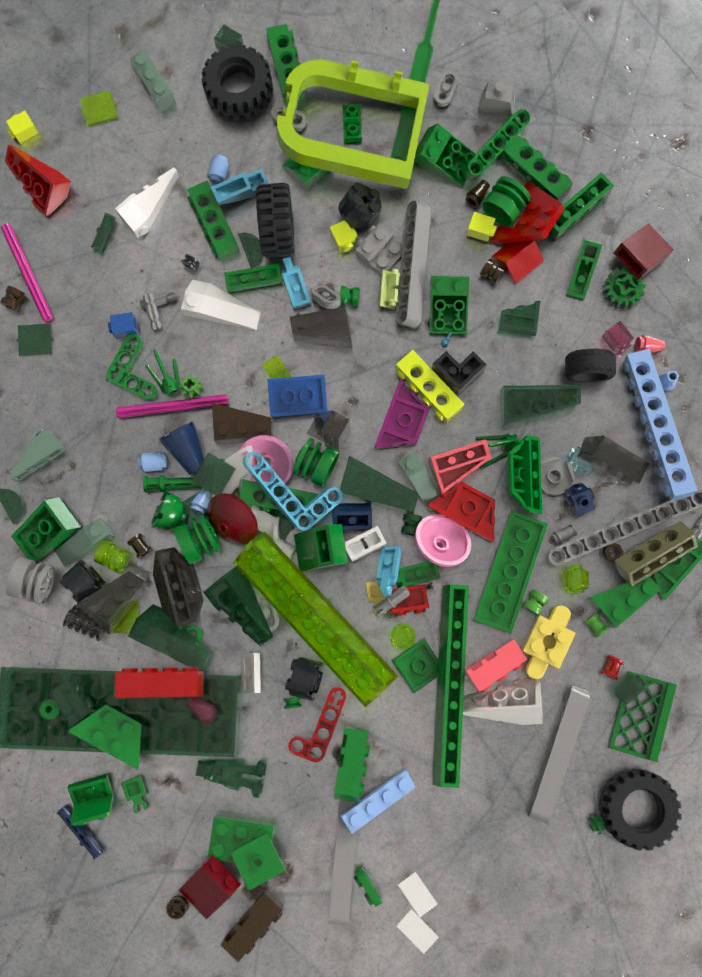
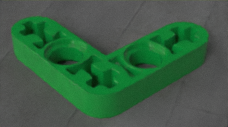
(125, 375)

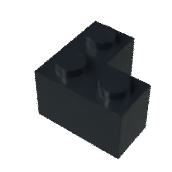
(458, 375)

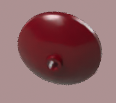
(232, 519)

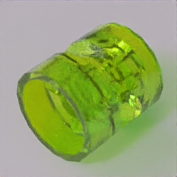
(110, 555)
(402, 636)

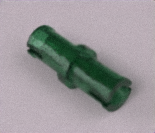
(103, 232)

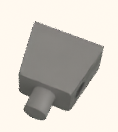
(497, 99)

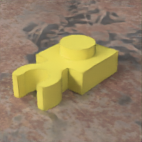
(374, 593)

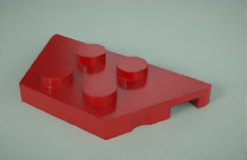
(468, 508)

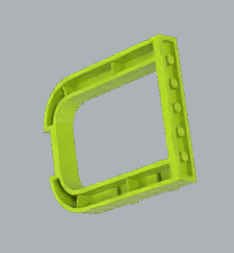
(357, 82)

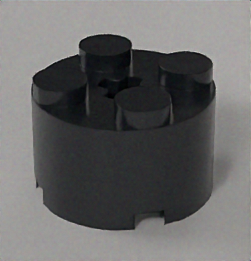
(360, 205)
(82, 581)
(304, 678)

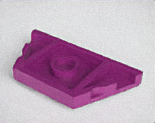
(403, 419)

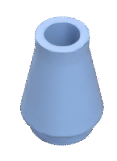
(669, 380)
(200, 502)

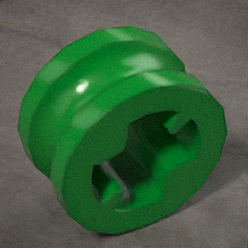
(292, 702)

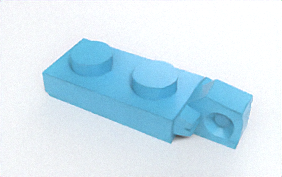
(295, 285)
(388, 568)

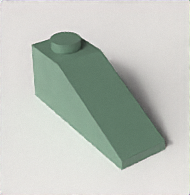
(38, 452)
(419, 479)
(84, 542)

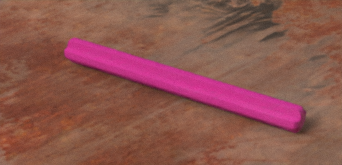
(26, 272)
(171, 406)

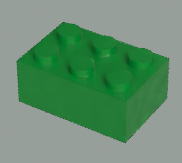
(233, 832)

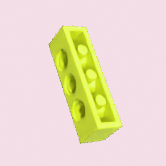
(413, 362)

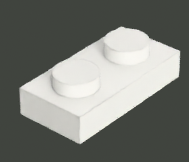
(250, 673)

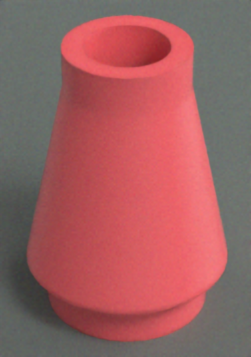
(645, 342)

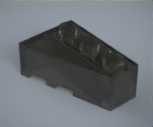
(613, 459)

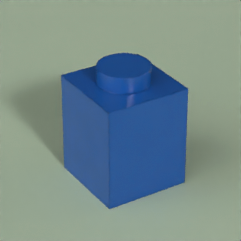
(122, 325)

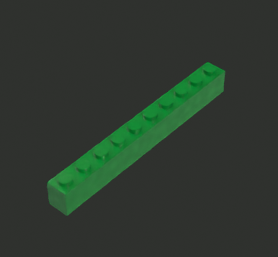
(450, 686)

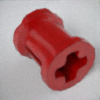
(612, 667)

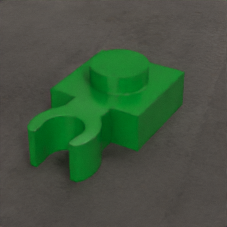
(134, 790)

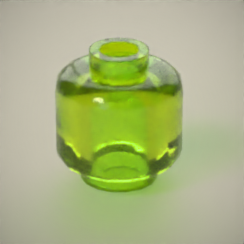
(576, 579)

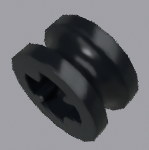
(190, 262)

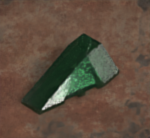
(237, 599)
(160, 634)

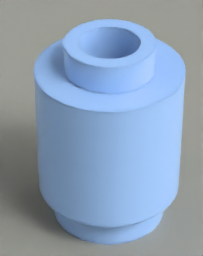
(218, 169)
(152, 461)

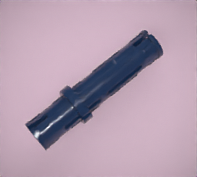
(86, 839)

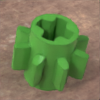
(186, 385)

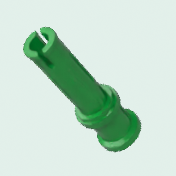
(162, 483)

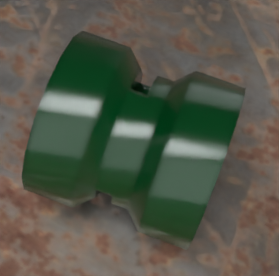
(411, 522)

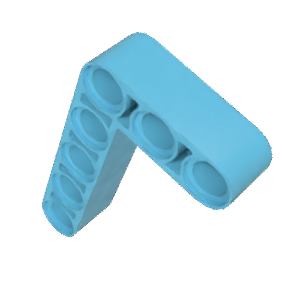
(286, 496)

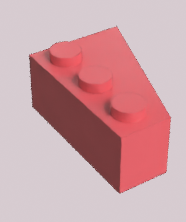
(458, 463)
(495, 666)

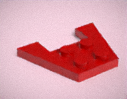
(534, 222)

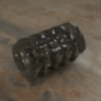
(79, 624)

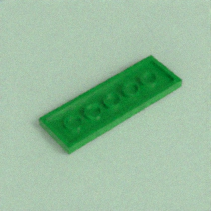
(510, 572)

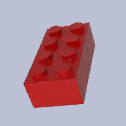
(159, 684)

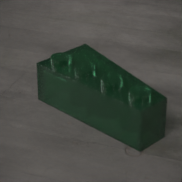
(536, 400)
(373, 487)

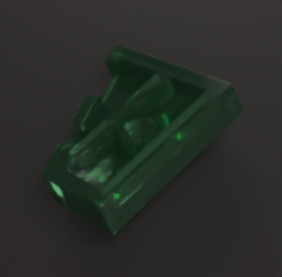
(520, 319)

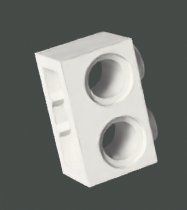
(365, 544)

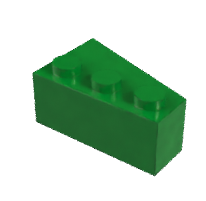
(622, 601)

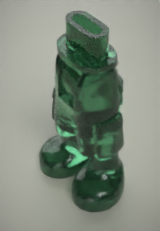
(230, 774)

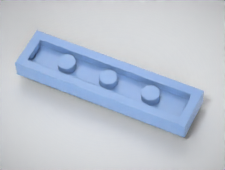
(377, 801)

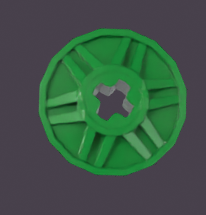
(506, 201)
(316, 462)
(196, 539)

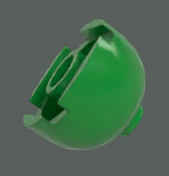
(168, 513)

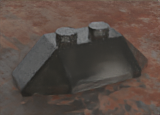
(176, 586)

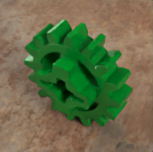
(632, 289)

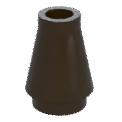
(477, 194)

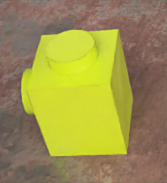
(21, 127)
(481, 227)
(343, 236)

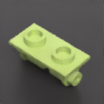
(389, 289)

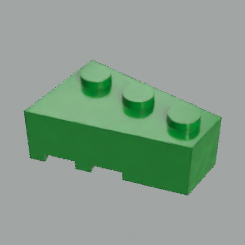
(351, 765)

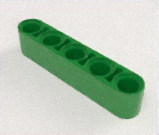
(501, 138)

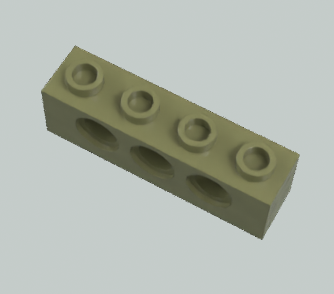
(656, 553)

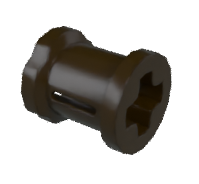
(139, 546)
(607, 555)

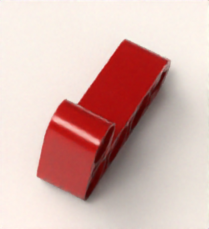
(322, 723)

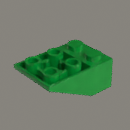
(443, 154)
(449, 304)
(320, 547)

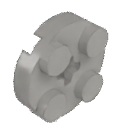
(565, 478)

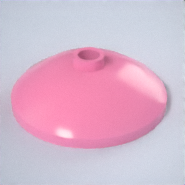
(278, 453)
(450, 537)

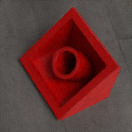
(518, 259)

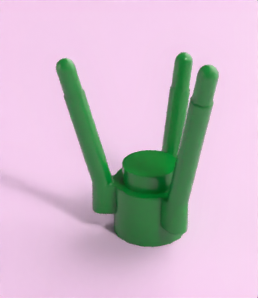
(169, 384)
(507, 441)

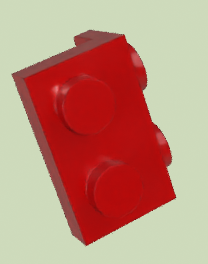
(415, 601)

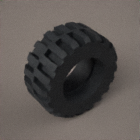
(231, 61)
(275, 220)
(666, 815)

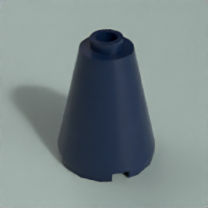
(185, 447)

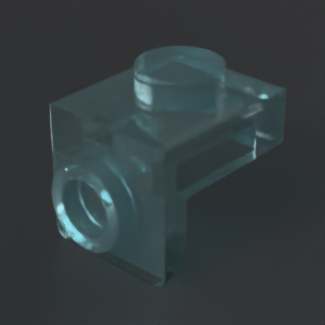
(580, 466)

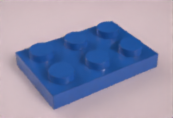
(297, 395)

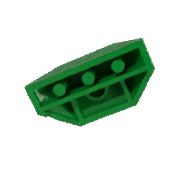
(525, 474)

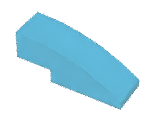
(239, 187)

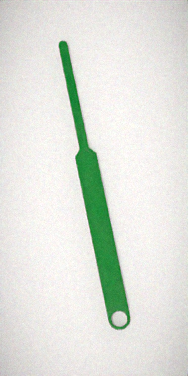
(418, 73)

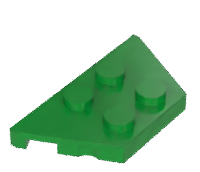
(674, 573)
(112, 733)

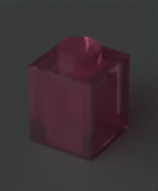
(618, 337)

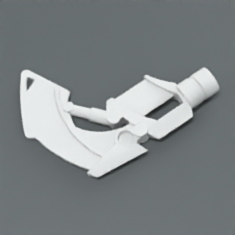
(264, 520)

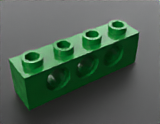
(277, 37)
(525, 167)
(203, 194)
(581, 204)
(248, 488)

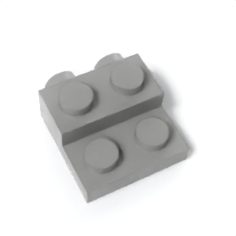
(379, 249)

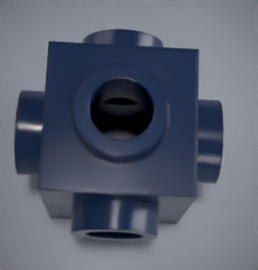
(580, 499)

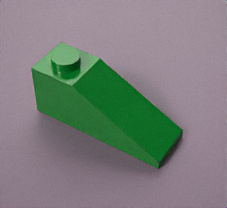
(584, 267)

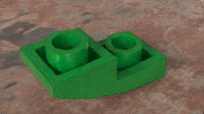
(352, 123)

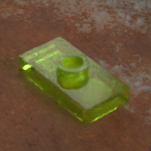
(275, 368)

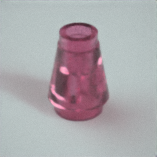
(203, 710)

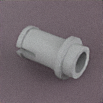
(564, 534)

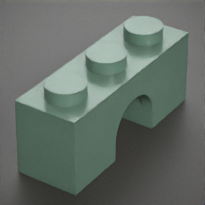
(153, 80)

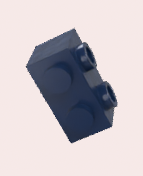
(353, 516)

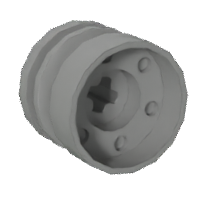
(30, 580)

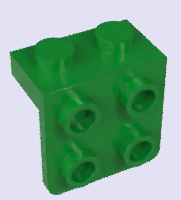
(91, 799)

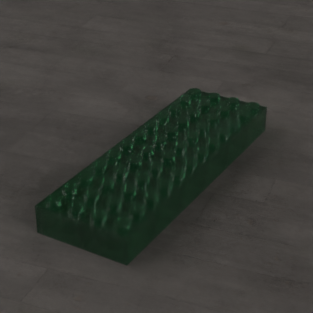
(166, 721)

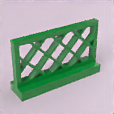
(660, 721)

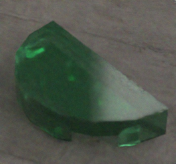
(251, 248)
(12, 504)

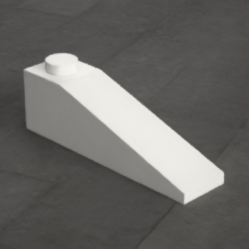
(141, 210)
(211, 303)
(512, 704)

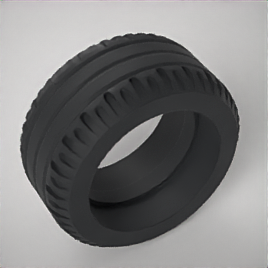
(590, 365)

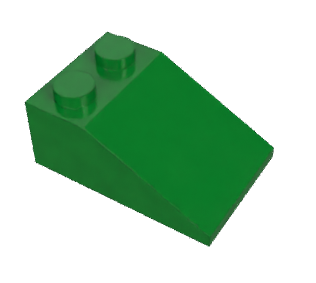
(45, 529)

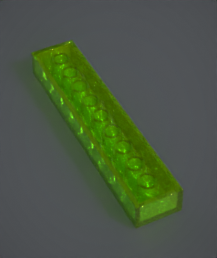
(315, 619)

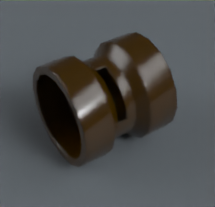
(494, 272)
(12, 298)
(174, 907)

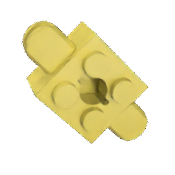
(548, 642)

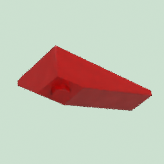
(42, 182)

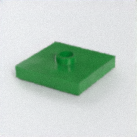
(417, 665)
(257, 861)

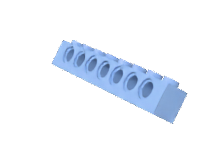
(643, 361)

